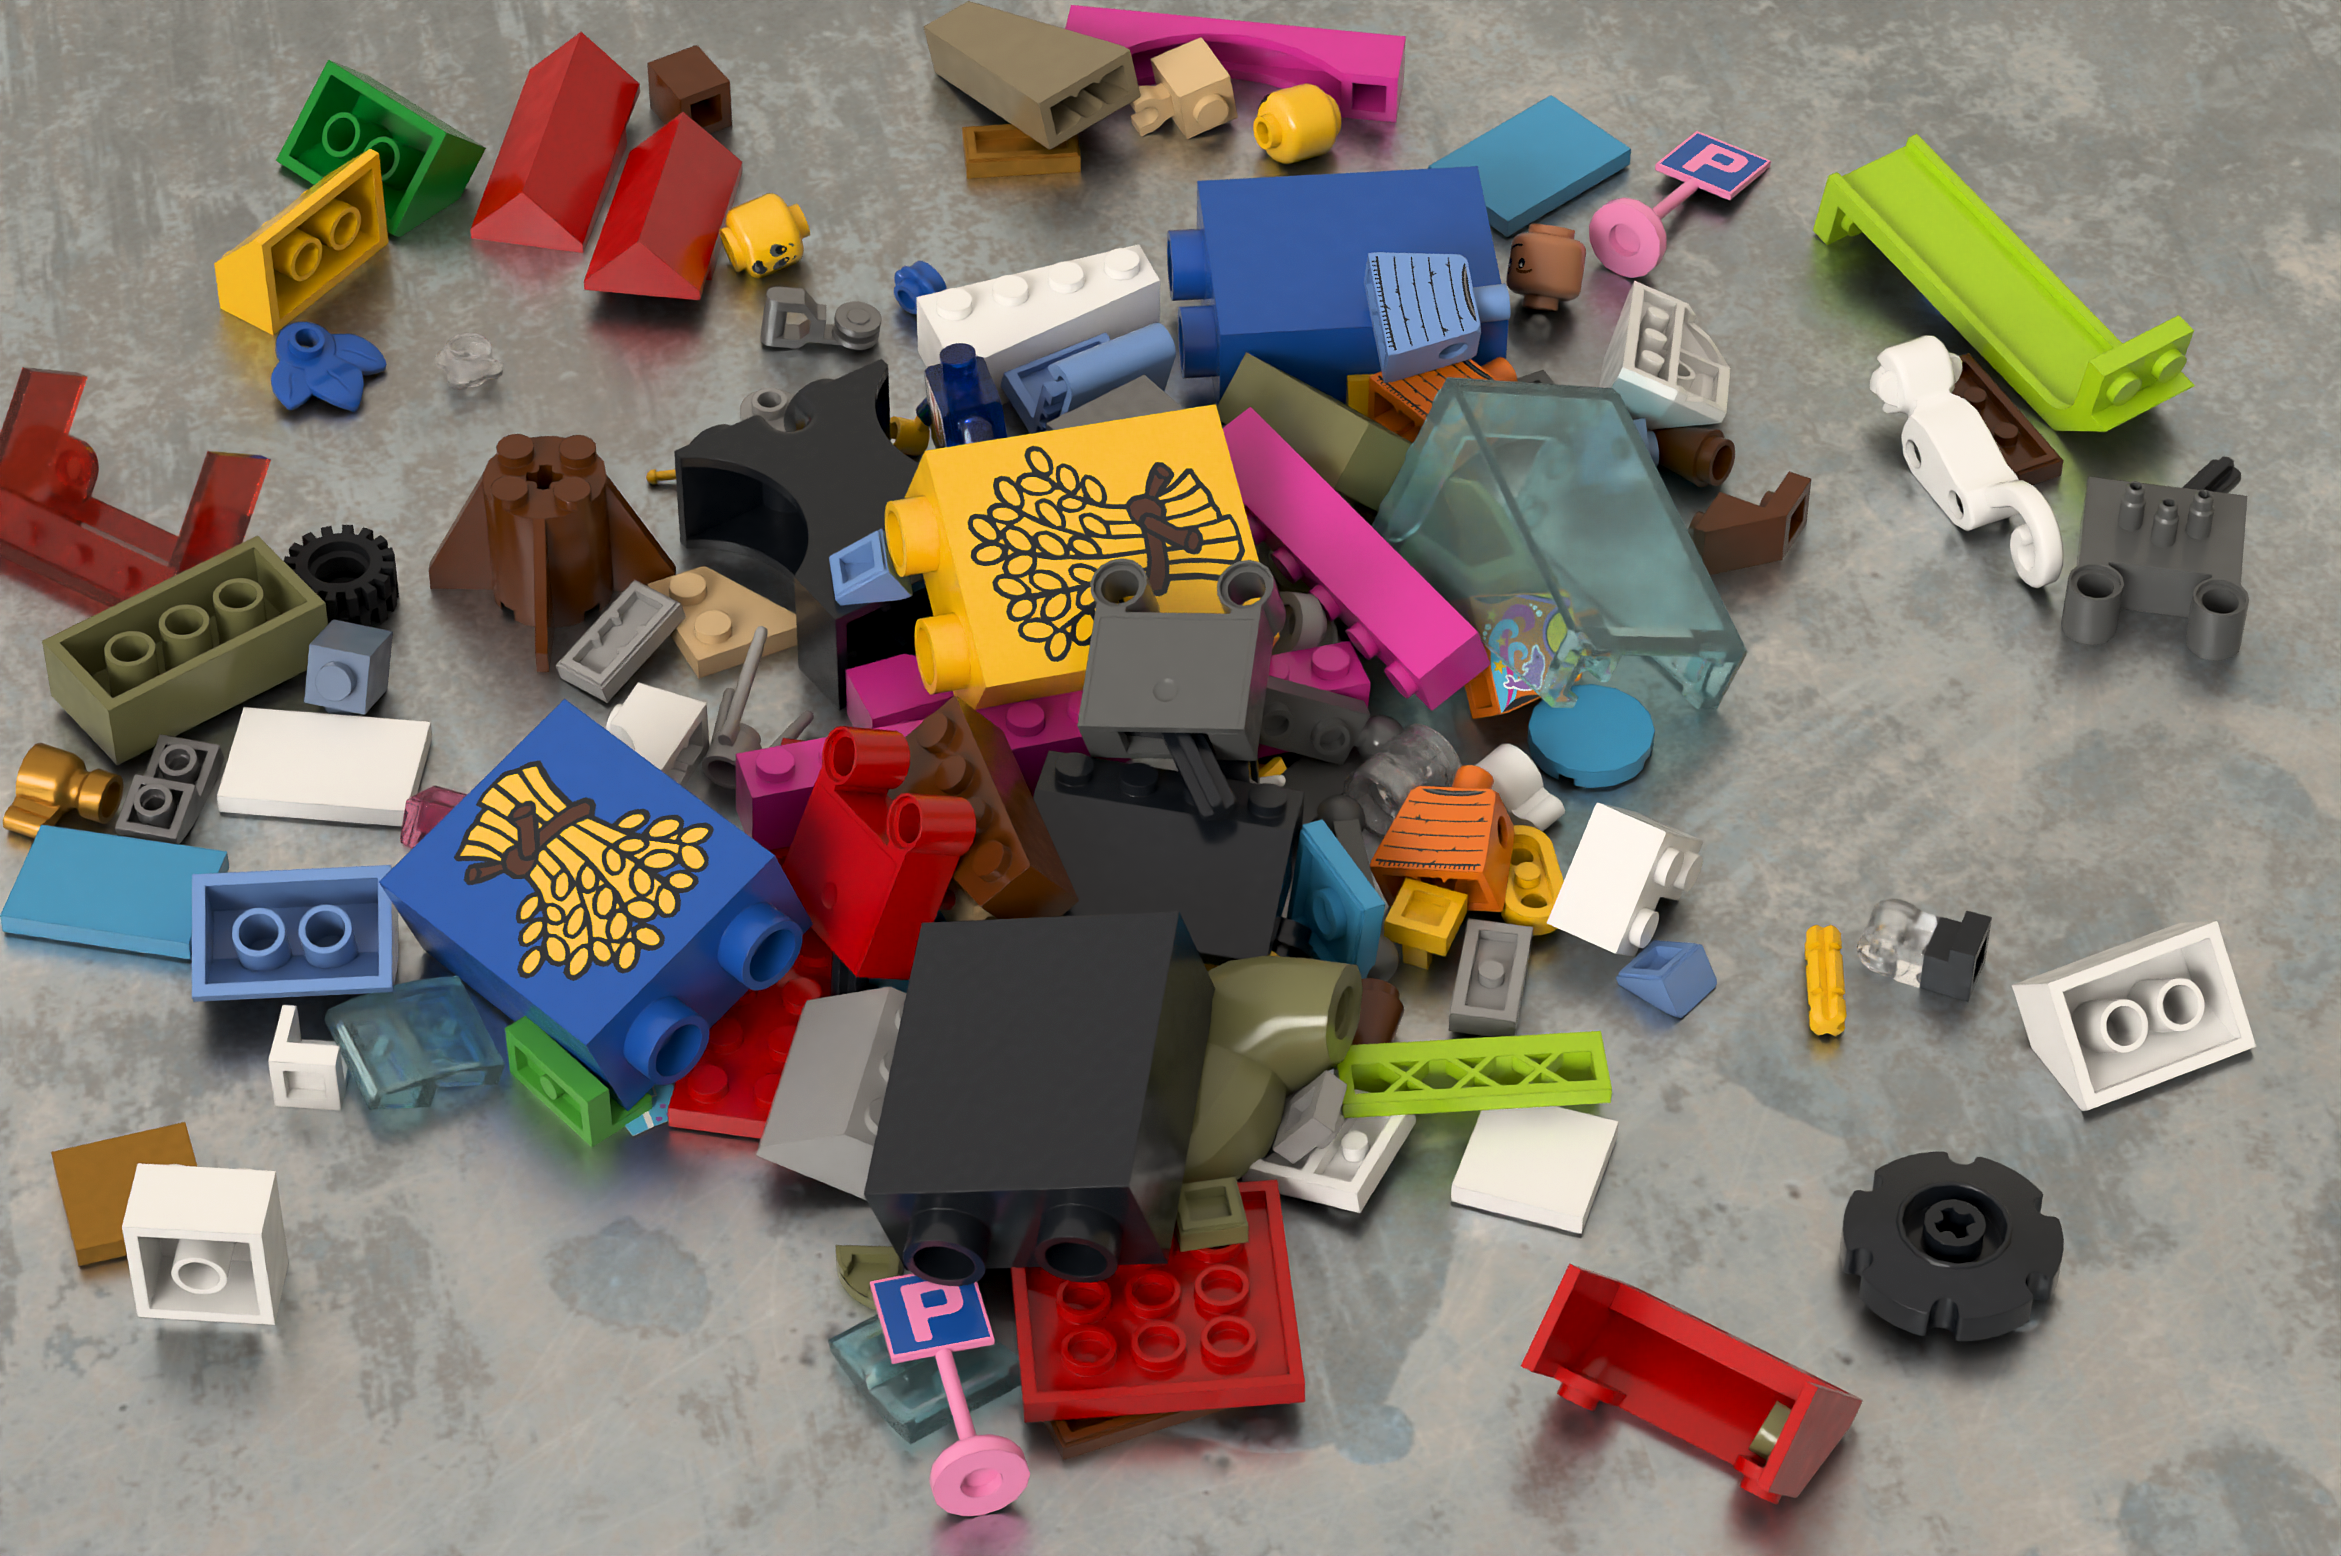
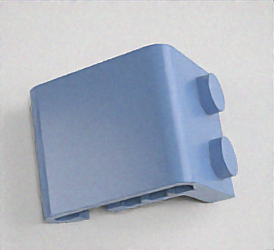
(1087, 371)

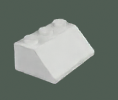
(2136, 1013)

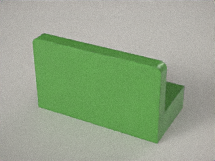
(566, 1084)

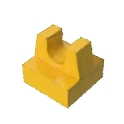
(1425, 920)

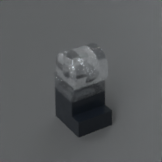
(1925, 947)

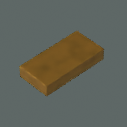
(1010, 152)

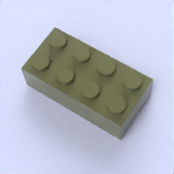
(185, 649)

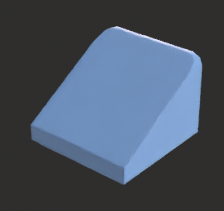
(866, 573)
(1670, 976)

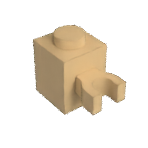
(1189, 89)

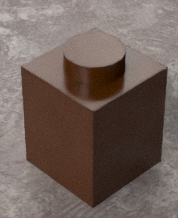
(690, 85)

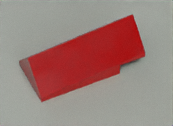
(559, 151)
(667, 215)

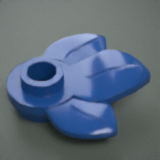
(327, 369)

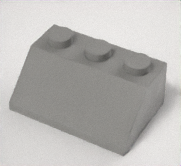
(834, 1088)

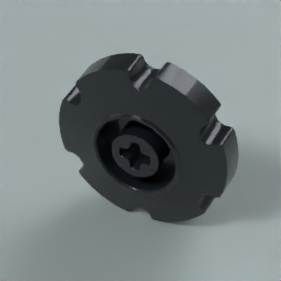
(1951, 1246)

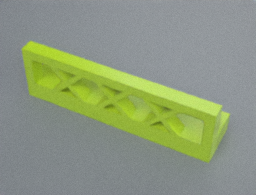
(1475, 1074)

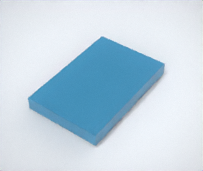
(1538, 162)
(109, 891)

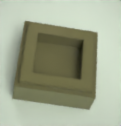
(1210, 1215)

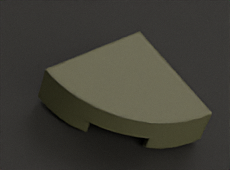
(866, 1264)

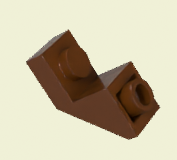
(1744, 534)

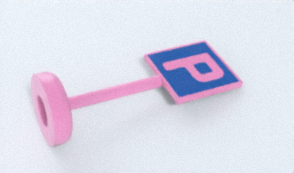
(1631, 235)
(935, 1320)

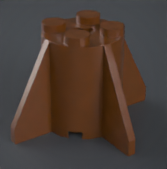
(547, 536)

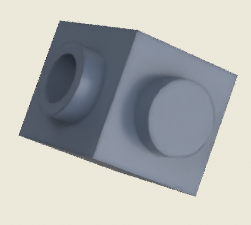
(348, 667)

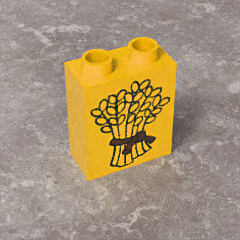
(1028, 520)

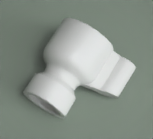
(1521, 788)

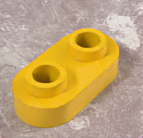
(1532, 881)

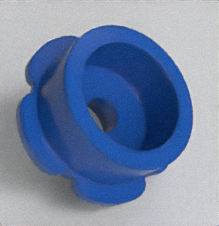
(914, 282)

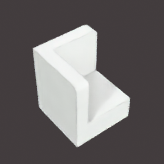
(305, 1070)

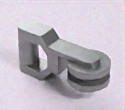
(854, 325)

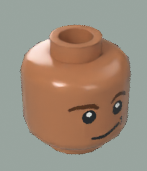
(1546, 266)

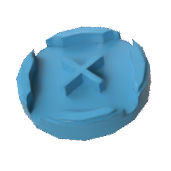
(1596, 740)

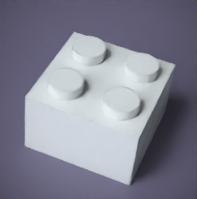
(205, 1243)

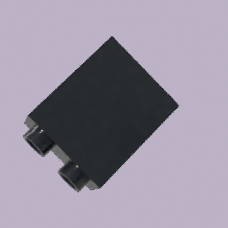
(1041, 1096)

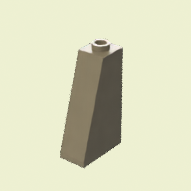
(1031, 71)

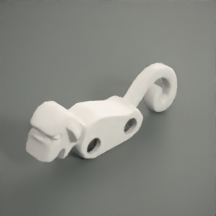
(1961, 457)

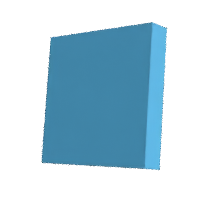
(1335, 900)

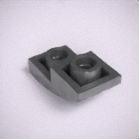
(172, 791)

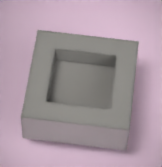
(1311, 1118)

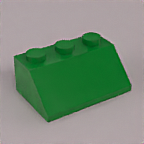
(420, 156)

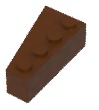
(1012, 861)

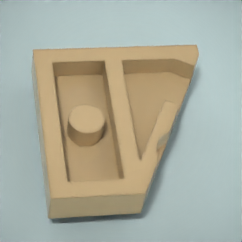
(723, 620)

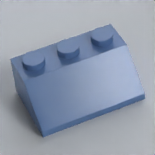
(293, 933)

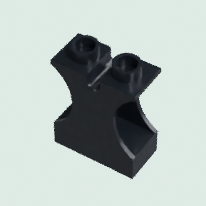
(800, 501)

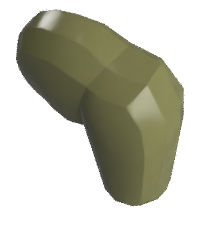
(1268, 1036)

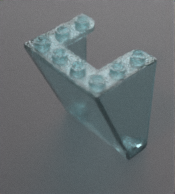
(1558, 539)

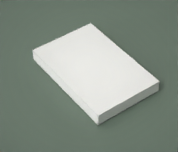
(324, 766)

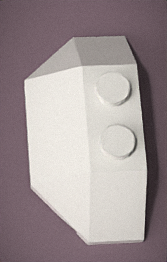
(1665, 363)

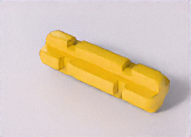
(1825, 980)

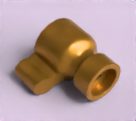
(54, 784)

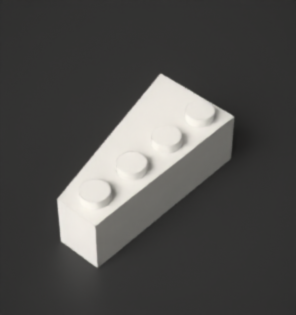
(1041, 310)

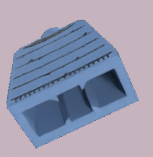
(1427, 311)

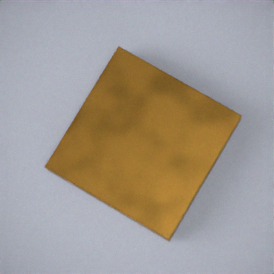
(98, 1182)

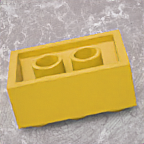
(306, 247)

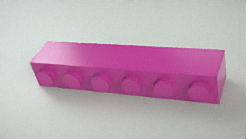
(1351, 568)

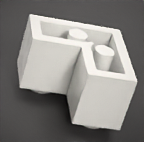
(1621, 875)

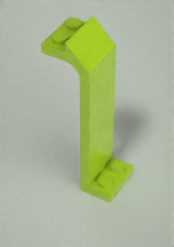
(2002, 293)

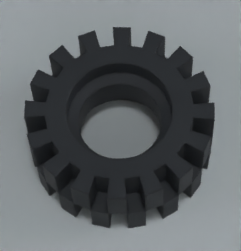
(352, 557)

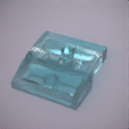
(414, 1042)
(912, 1392)

